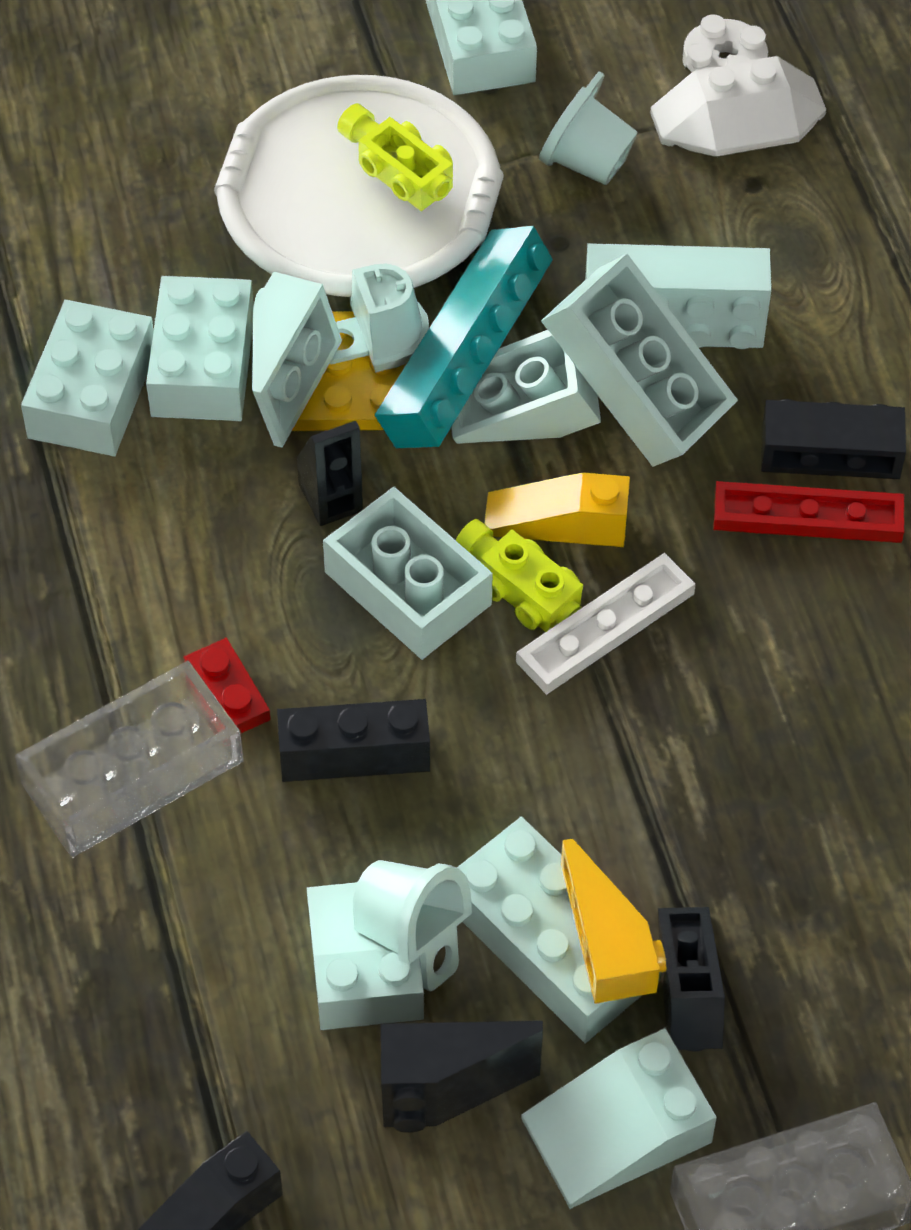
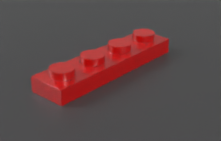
(809, 512)

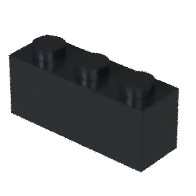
(833, 439)
(354, 740)

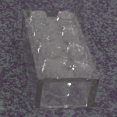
(129, 758)
(807, 1178)

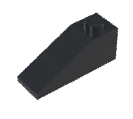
(332, 473)
(692, 979)
(222, 1191)

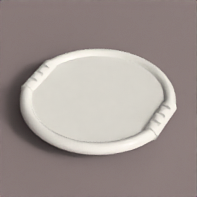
(314, 214)

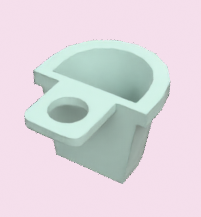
(589, 137)
(386, 317)
(414, 913)

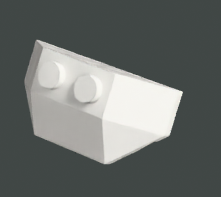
(739, 108)

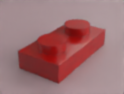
(230, 684)

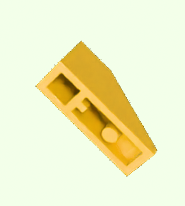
(563, 509)
(611, 931)

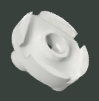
(723, 35)

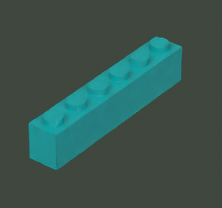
(464, 338)

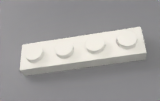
(605, 623)

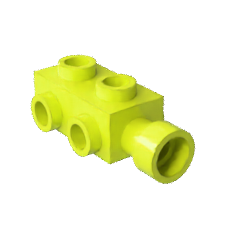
(399, 156)
(524, 576)

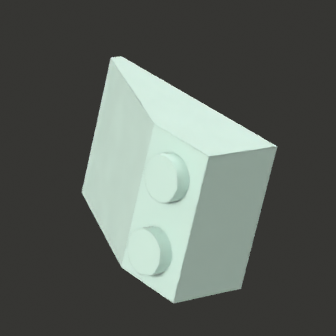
(291, 349)
(528, 395)
(353, 974)
(621, 1119)

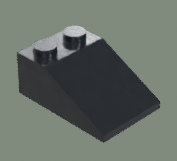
(451, 1067)

